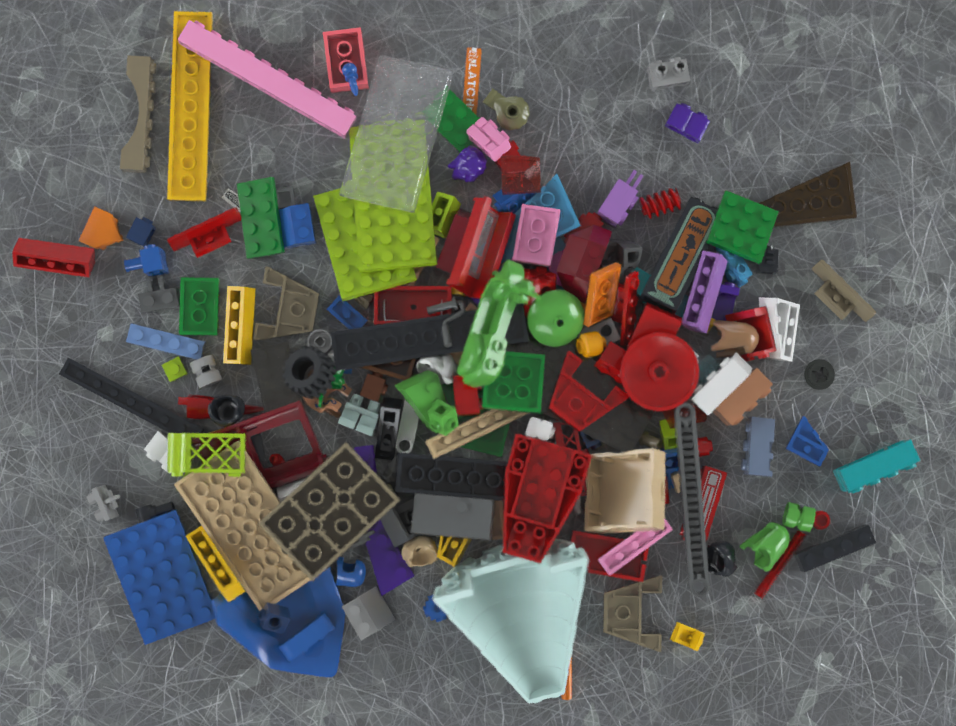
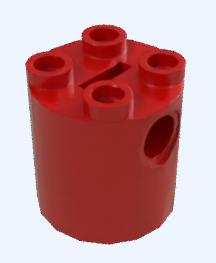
(541, 280)

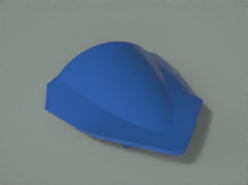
(311, 638)

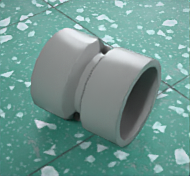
(321, 340)
(207, 378)

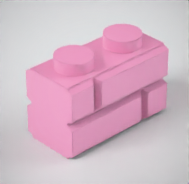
(488, 138)

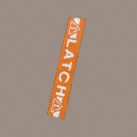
(472, 75)

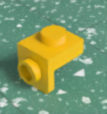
(687, 636)

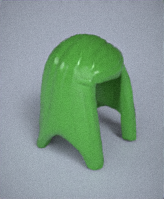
(768, 545)

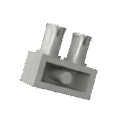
(668, 74)

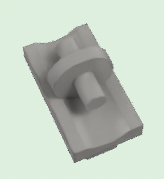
(105, 501)

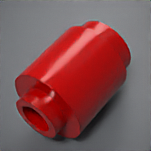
(704, 446)

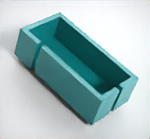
(876, 465)

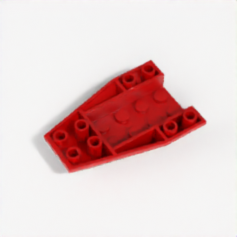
(539, 494)

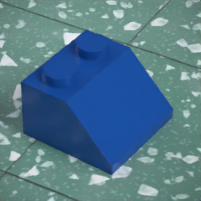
(297, 226)

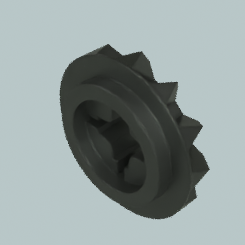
(827, 371)

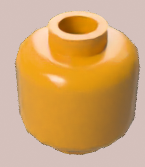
(590, 344)

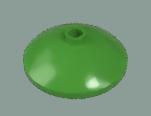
(551, 308)

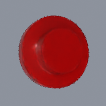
(821, 520)

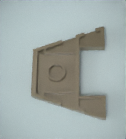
(295, 311)
(624, 609)

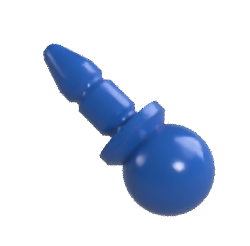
(350, 72)

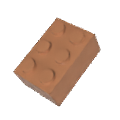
(743, 398)

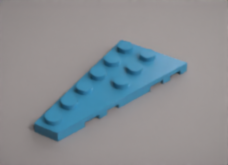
(551, 196)

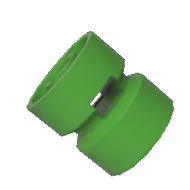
(799, 517)

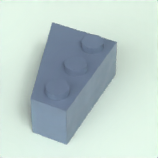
(758, 446)

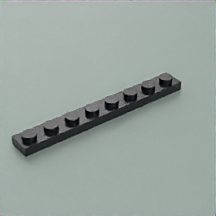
(127, 399)

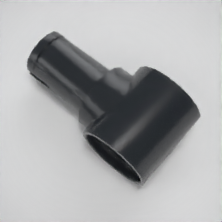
(149, 511)

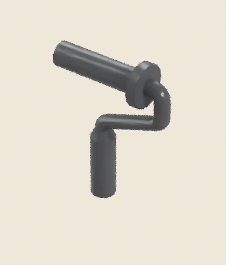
(445, 306)

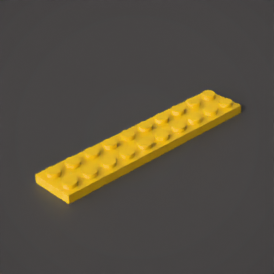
(189, 115)

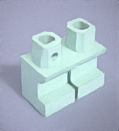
(352, 414)

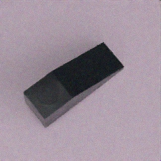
(388, 428)

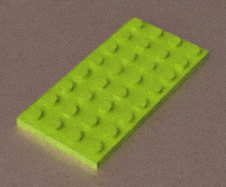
(392, 236)

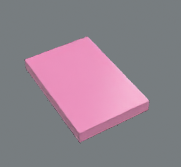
(536, 235)

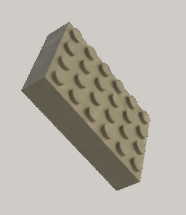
(329, 511)

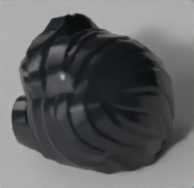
(226, 410)
(723, 557)

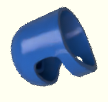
(346, 577)

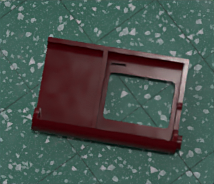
(281, 473)

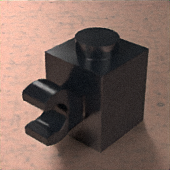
(769, 262)

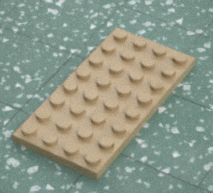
(231, 517)

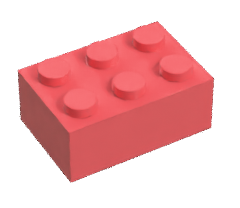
(342, 48)

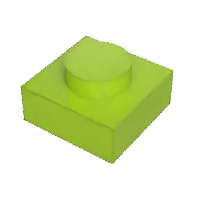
(174, 369)

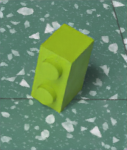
(444, 210)

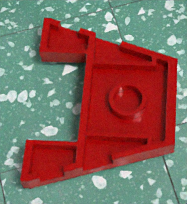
(577, 403)

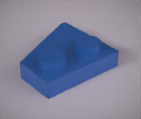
(807, 444)

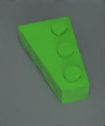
(422, 393)

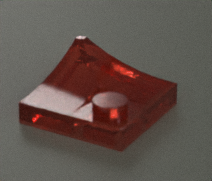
(520, 174)

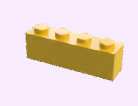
(239, 325)
(215, 564)

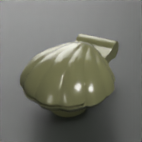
(510, 111)

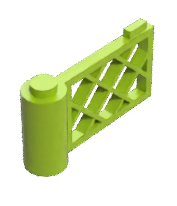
(180, 453)

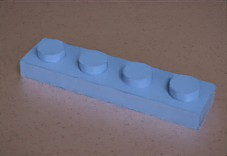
(165, 341)

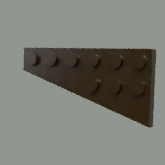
(817, 200)

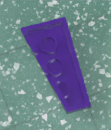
(386, 560)

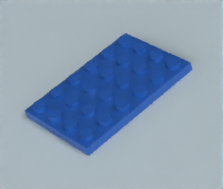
(160, 576)

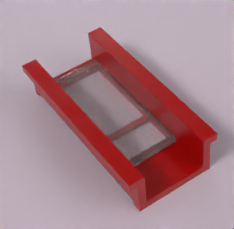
(481, 248)

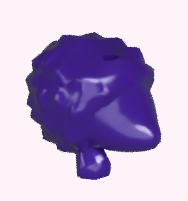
(468, 164)

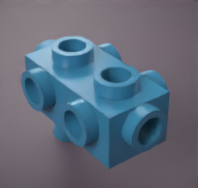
(736, 269)

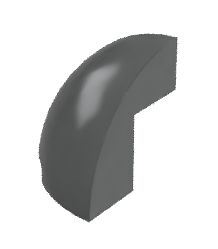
(624, 253)

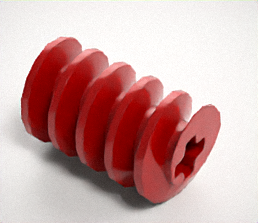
(660, 203)

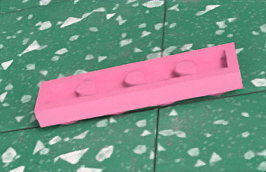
(631, 548)

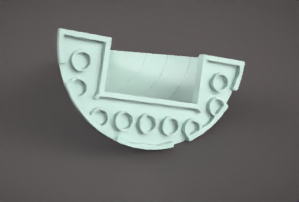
(520, 613)

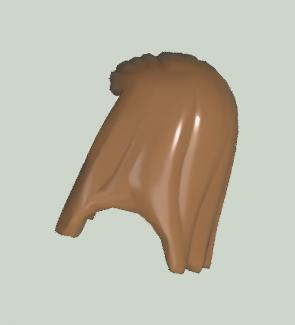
(735, 338)

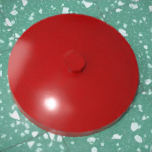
(659, 371)

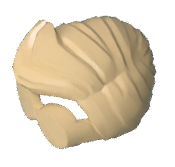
(419, 551)

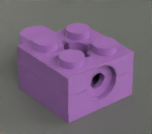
(619, 200)

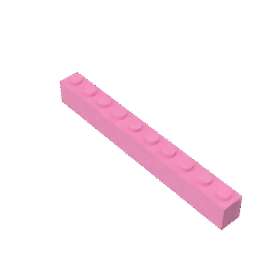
(267, 79)

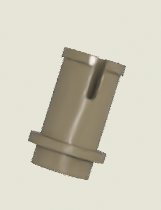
(650, 441)

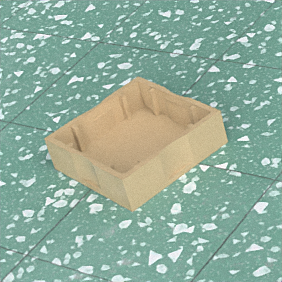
(625, 492)

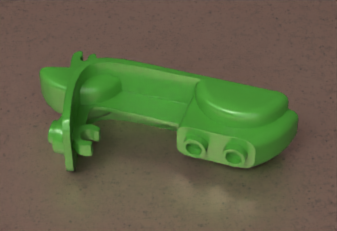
(486, 342)

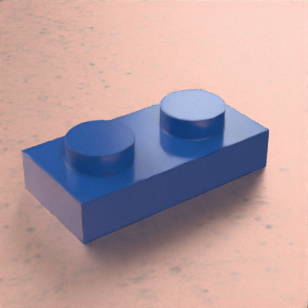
(346, 314)

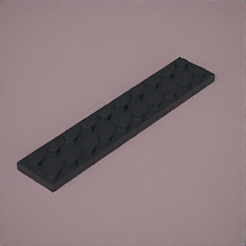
(412, 339)

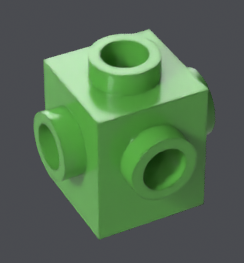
(443, 418)

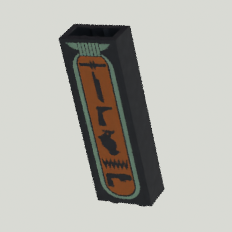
(680, 257)

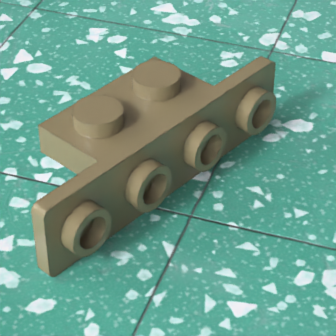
(839, 295)

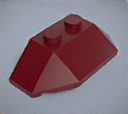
(581, 258)

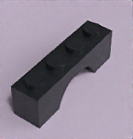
(835, 548)

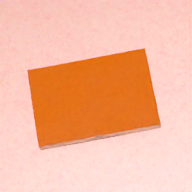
(602, 294)

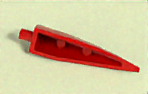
(198, 406)

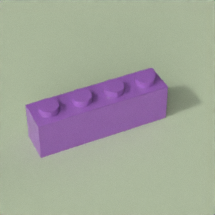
(704, 292)

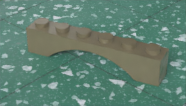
(134, 153)

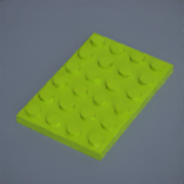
(339, 230)

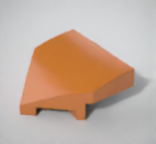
(100, 230)

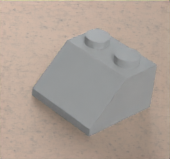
(368, 613)

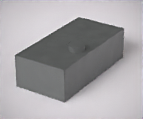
(453, 517)

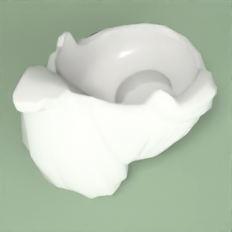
(441, 365)

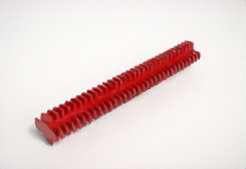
(770, 577)

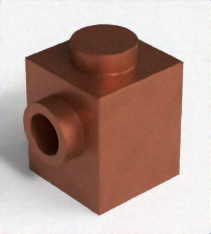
(374, 387)

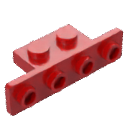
(206, 235)
(626, 305)

